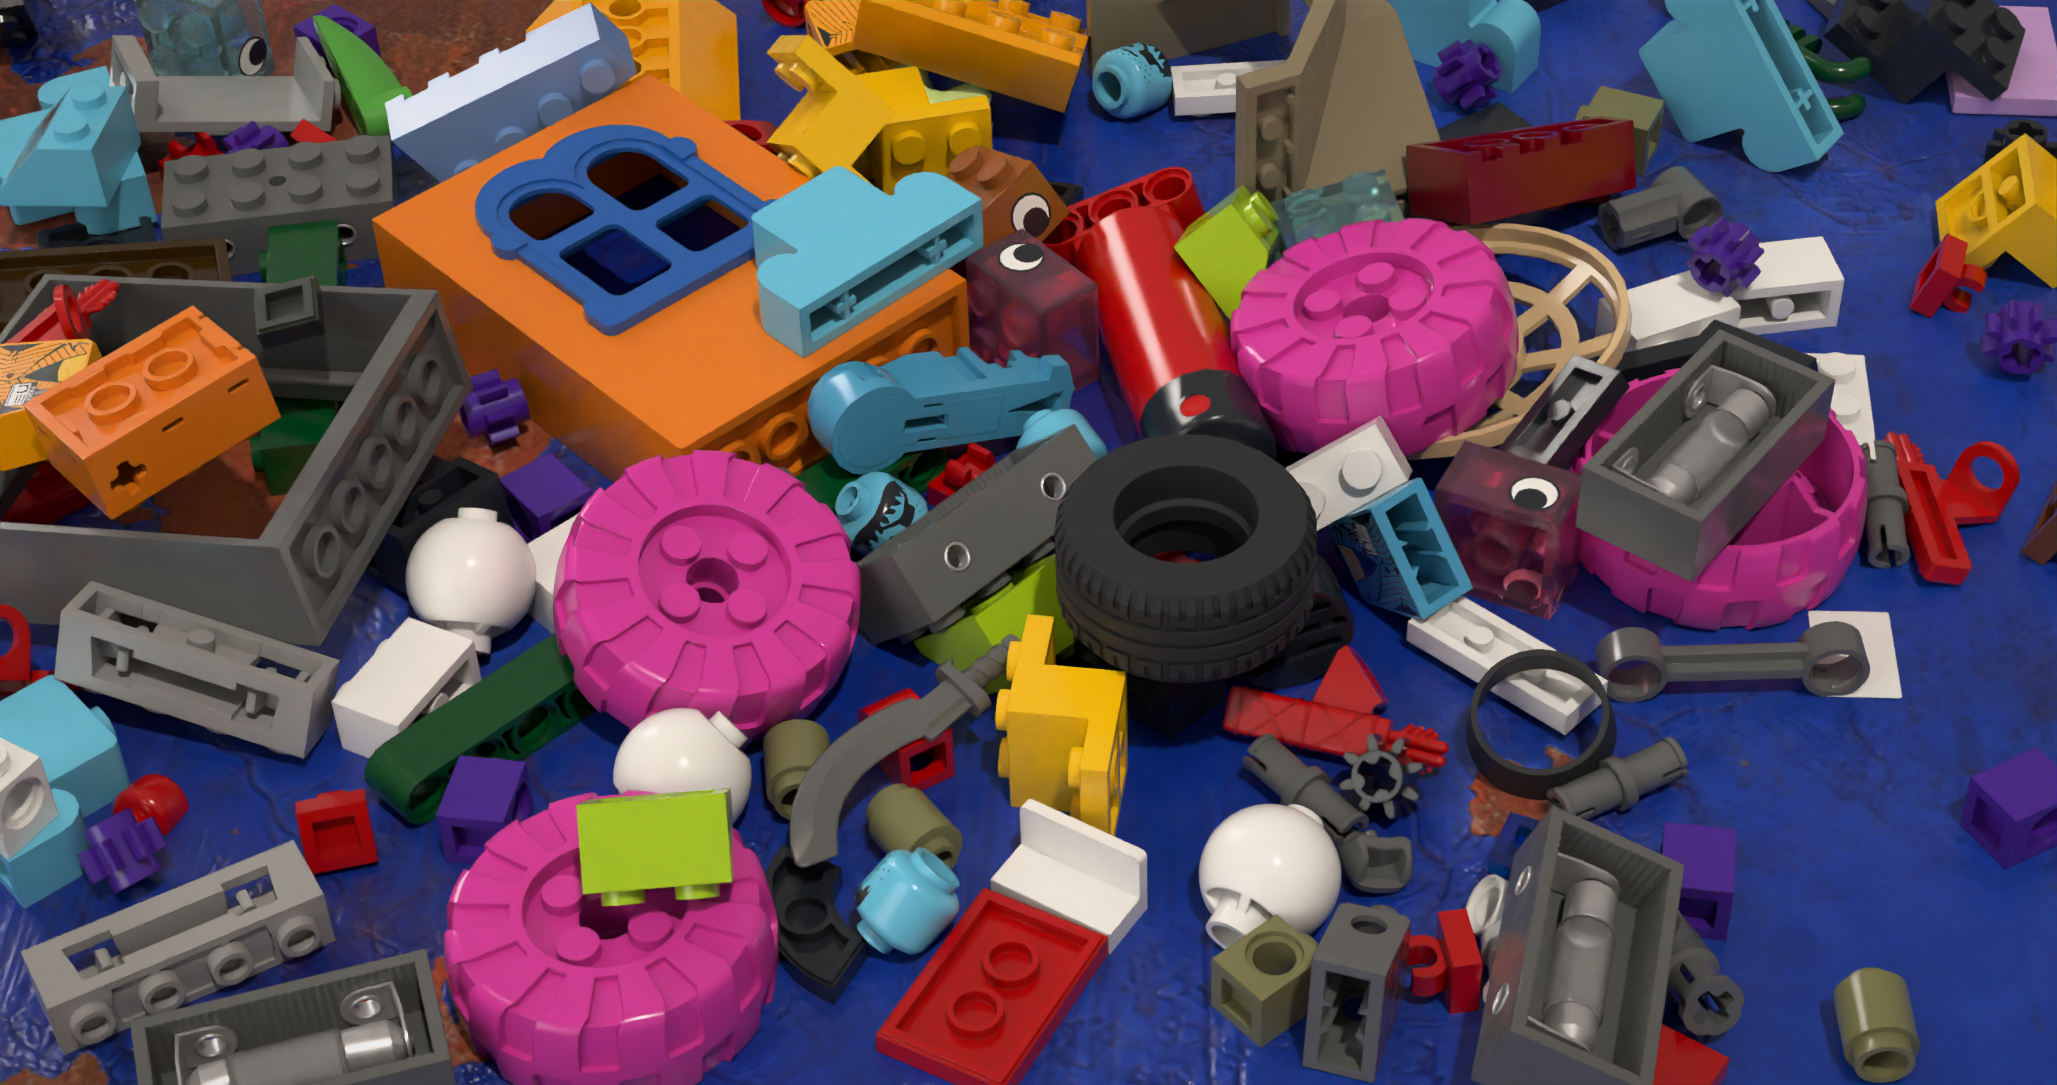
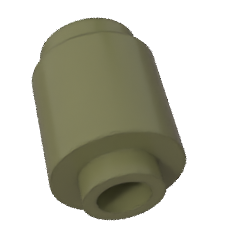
(788, 755)
(909, 820)
(1877, 1024)

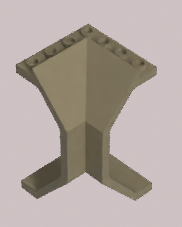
(1325, 113)

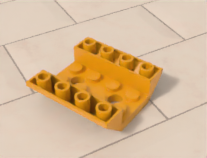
(678, 42)
(979, 44)

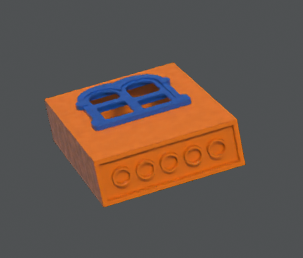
(679, 355)

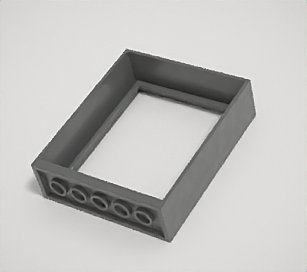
(401, 390)

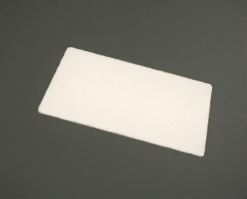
(1879, 647)

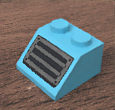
(76, 151)

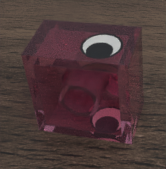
(1032, 303)
(1512, 527)

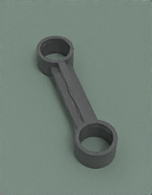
(1733, 661)

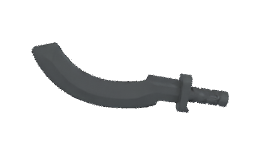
(852, 754)

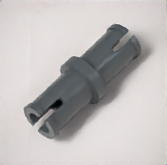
(1885, 507)
(1621, 781)
(1304, 787)

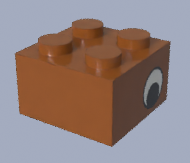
(1011, 195)

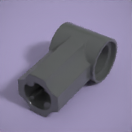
(1671, 205)

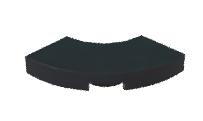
(813, 938)

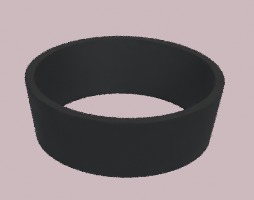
(1525, 781)

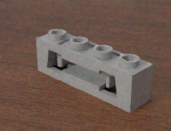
(195, 669)
(179, 947)

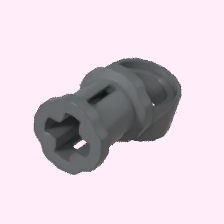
(1693, 954)

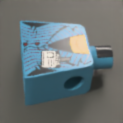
(1401, 552)

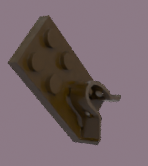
(173, 259)

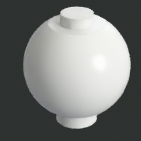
(471, 577)
(685, 753)
(1268, 865)

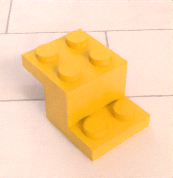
(834, 116)
(919, 133)
(2007, 208)
(1062, 731)

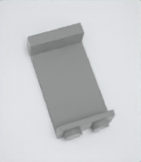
(225, 101)

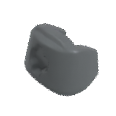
(1377, 863)

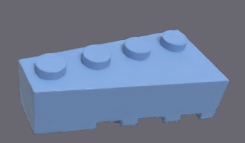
(512, 93)

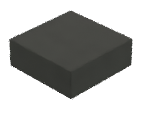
(288, 312)

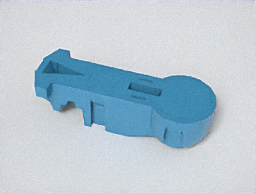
(930, 401)

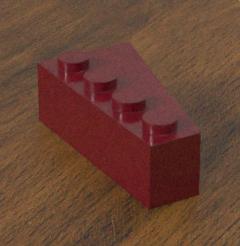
(1521, 170)

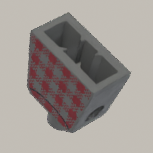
(1357, 958)

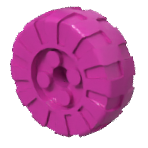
(1374, 326)
(1774, 566)
(706, 593)
(597, 989)

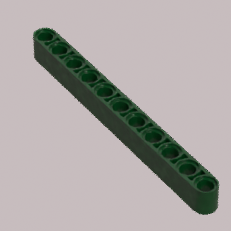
(536, 693)

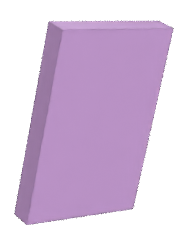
(2033, 80)

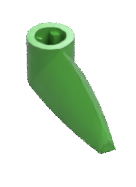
(362, 76)

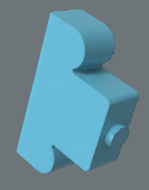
(1504, 26)
(1736, 69)
(132, 195)
(851, 250)
(83, 774)

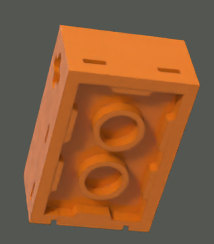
(152, 411)

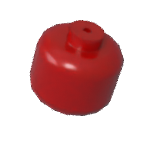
(155, 797)

